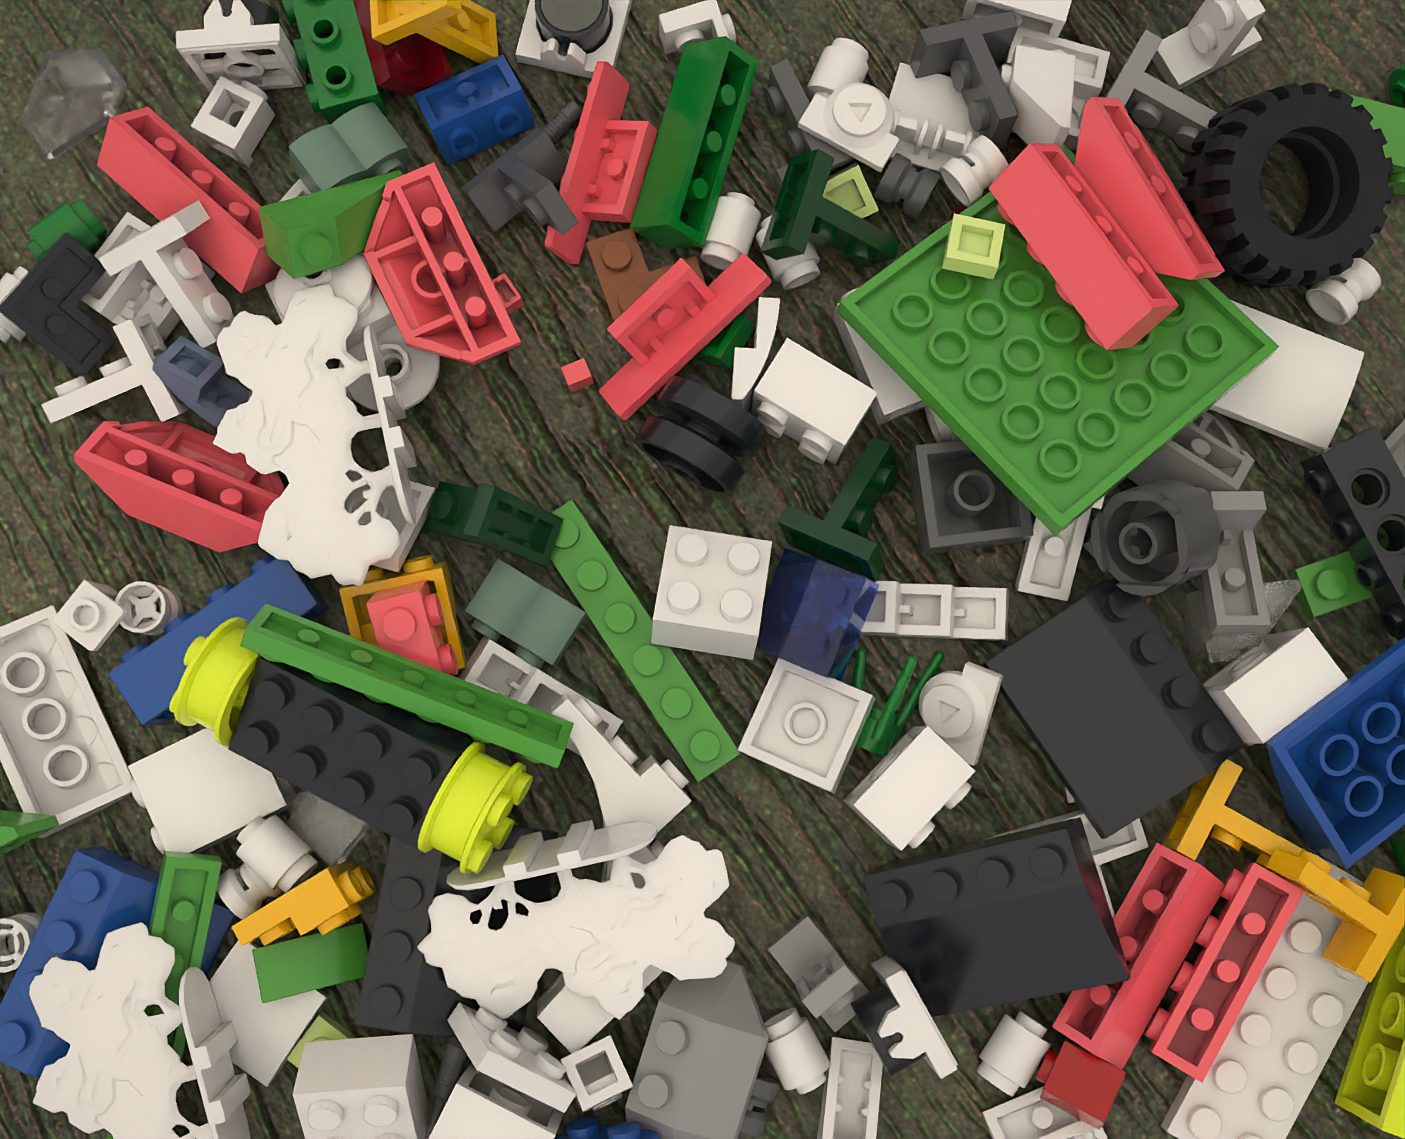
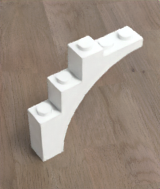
(625, 796)

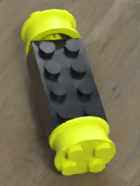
(355, 753)

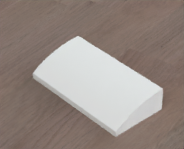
(1299, 388)
(53, 727)

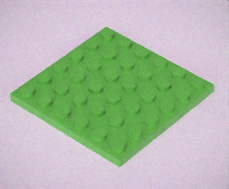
(1027, 381)

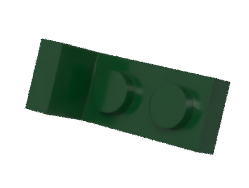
(806, 215)
(494, 521)
(840, 534)

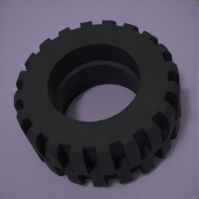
(1343, 172)

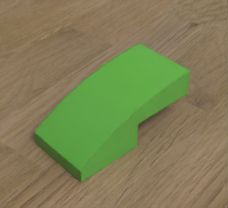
(311, 962)

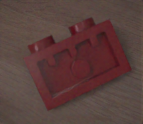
(406, 64)

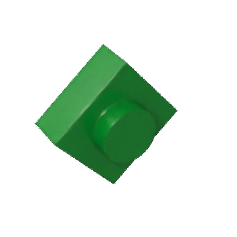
(722, 347)

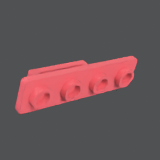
(604, 163)
(673, 325)

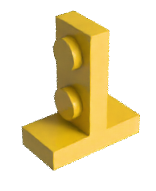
(452, 23)
(1206, 810)
(1369, 914)

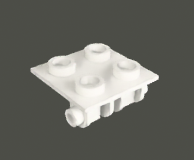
(929, 119)

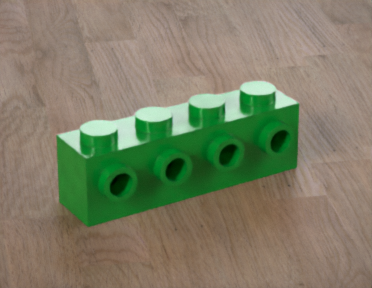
(336, 56)
(694, 143)

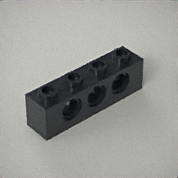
(1370, 464)

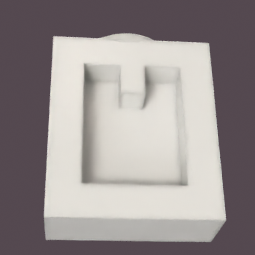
(694, 24)
(90, 614)

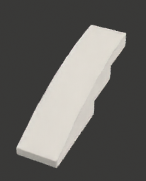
(938, 612)
(851, 1091)

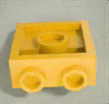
(415, 569)
(319, 902)

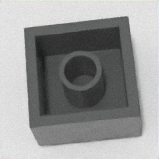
(962, 501)

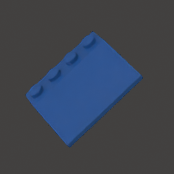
(1346, 762)
(93, 898)

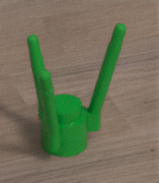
(882, 725)

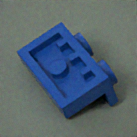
(475, 109)

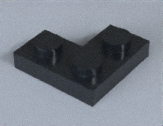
(46, 309)

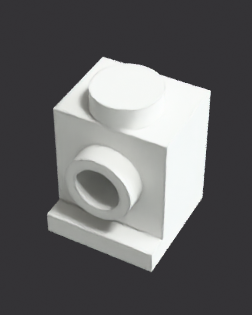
(223, 110)
(597, 1075)

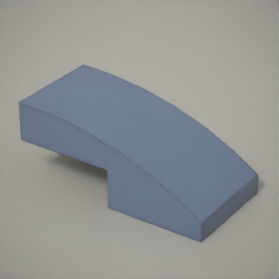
(198, 380)

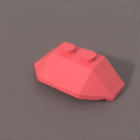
(1139, 193)
(435, 273)
(180, 481)

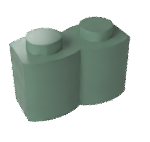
(348, 150)
(525, 614)

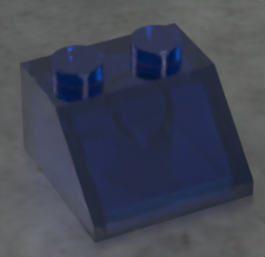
(814, 614)

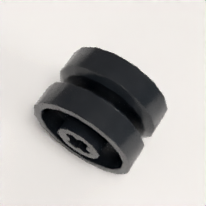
(701, 435)

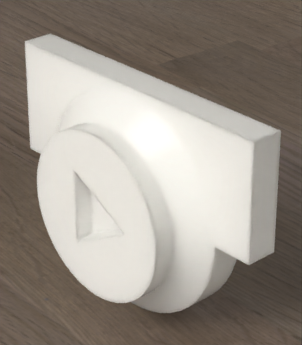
(855, 122)
(961, 707)

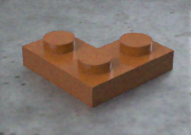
(623, 269)

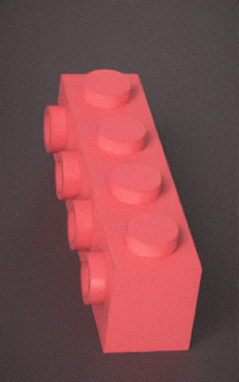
(171, 174)
(1081, 247)
(408, 624)
(1155, 933)
(1224, 970)

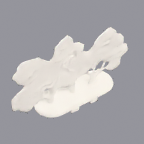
(305, 429)
(592, 930)
(120, 1059)

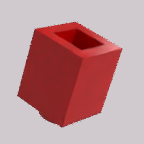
(1080, 1083)

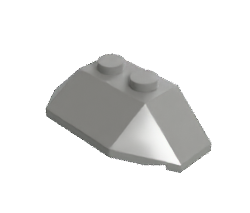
(1200, 456)
(700, 1059)

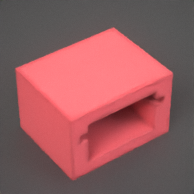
(508, 294)
(577, 375)

